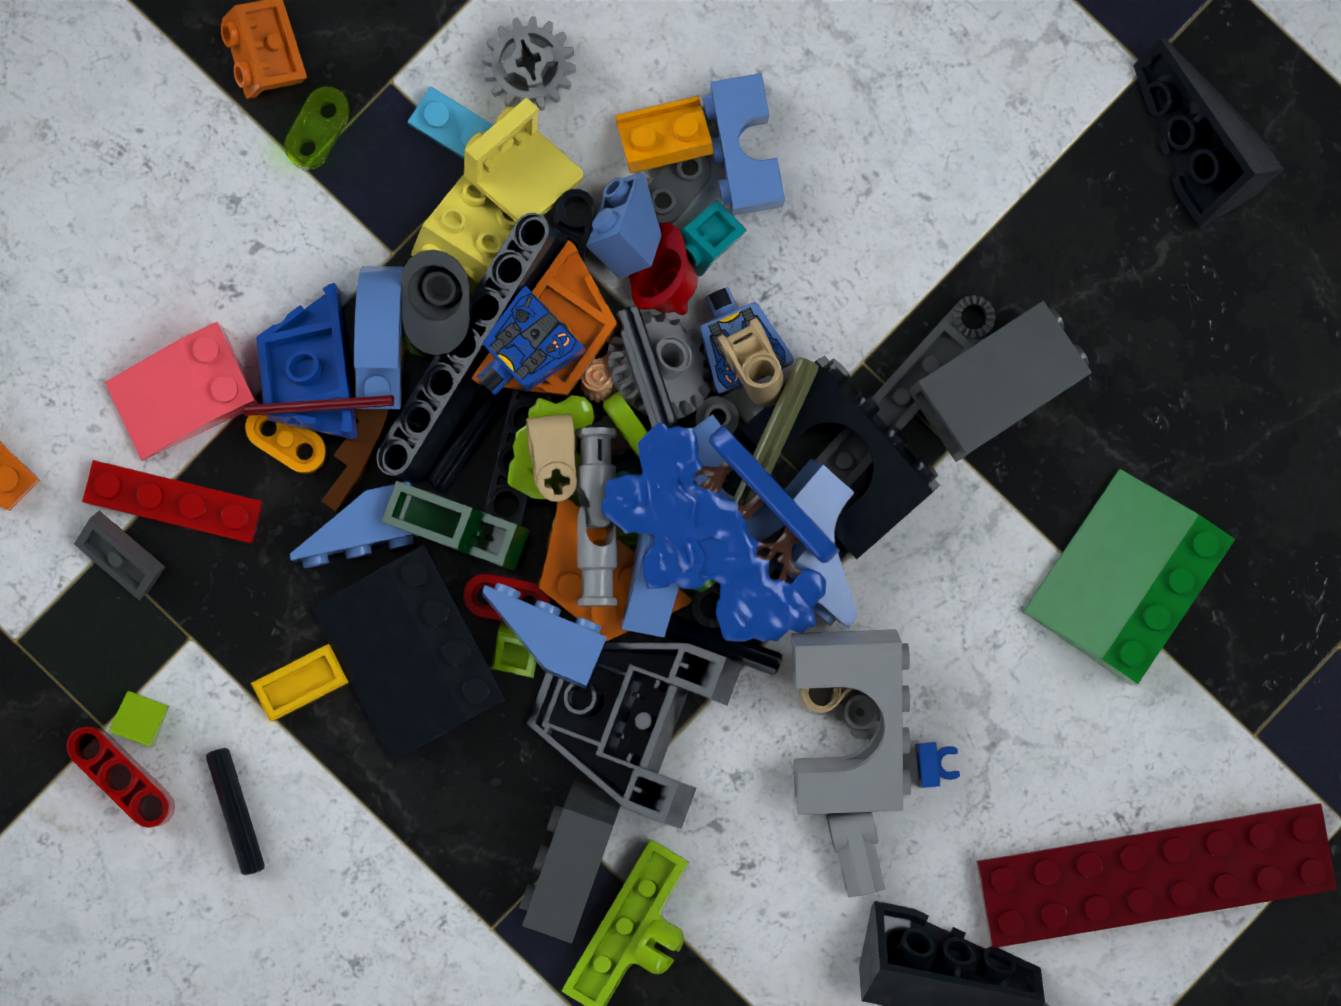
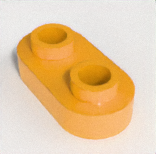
(286, 442)

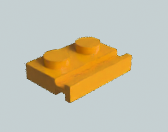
(664, 134)

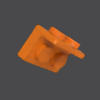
(262, 47)

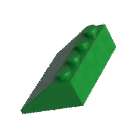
(1128, 576)

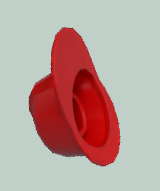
(669, 280)

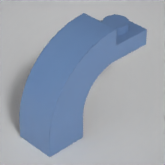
(378, 333)

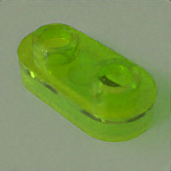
(316, 129)

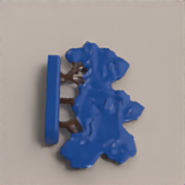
(708, 538)

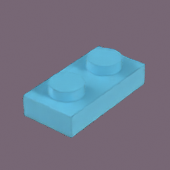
(446, 121)

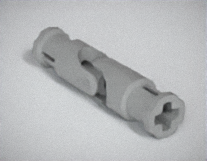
(592, 475)

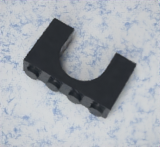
(898, 476)

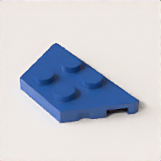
(307, 362)

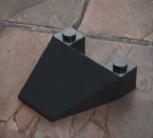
(627, 719)

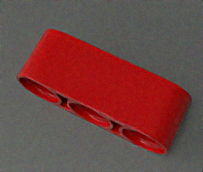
(100, 770)

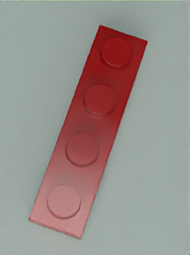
(172, 501)

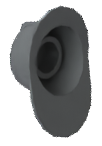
(435, 302)

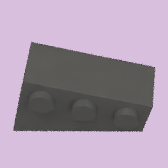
(570, 862)

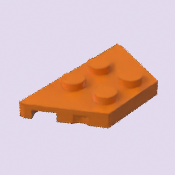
(578, 304)
(563, 580)

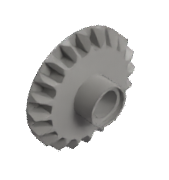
(684, 374)

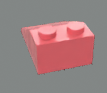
(181, 391)

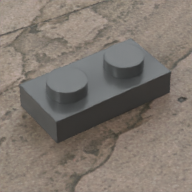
(119, 555)

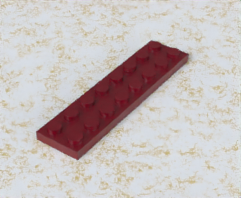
(1156, 875)

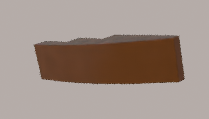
(360, 451)

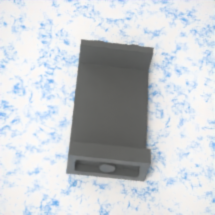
(1000, 380)

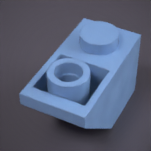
(626, 227)

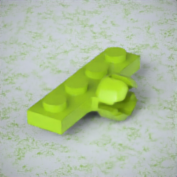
(631, 929)

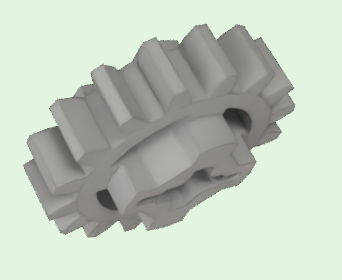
(546, 59)

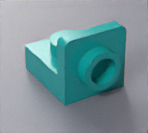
(711, 236)

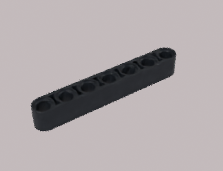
(430, 395)

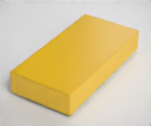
(300, 682)

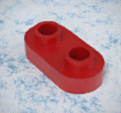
(486, 611)

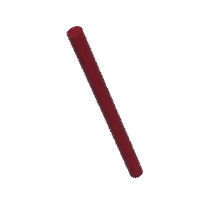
(319, 405)

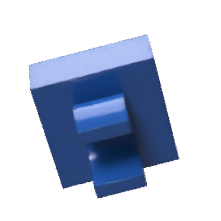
(930, 766)

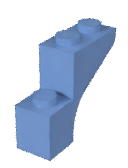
(822, 499)

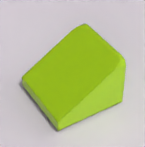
(511, 655)
(139, 719)

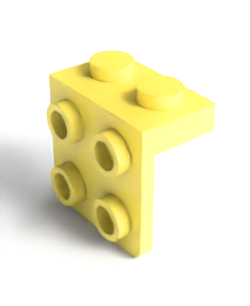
(519, 164)
(466, 228)

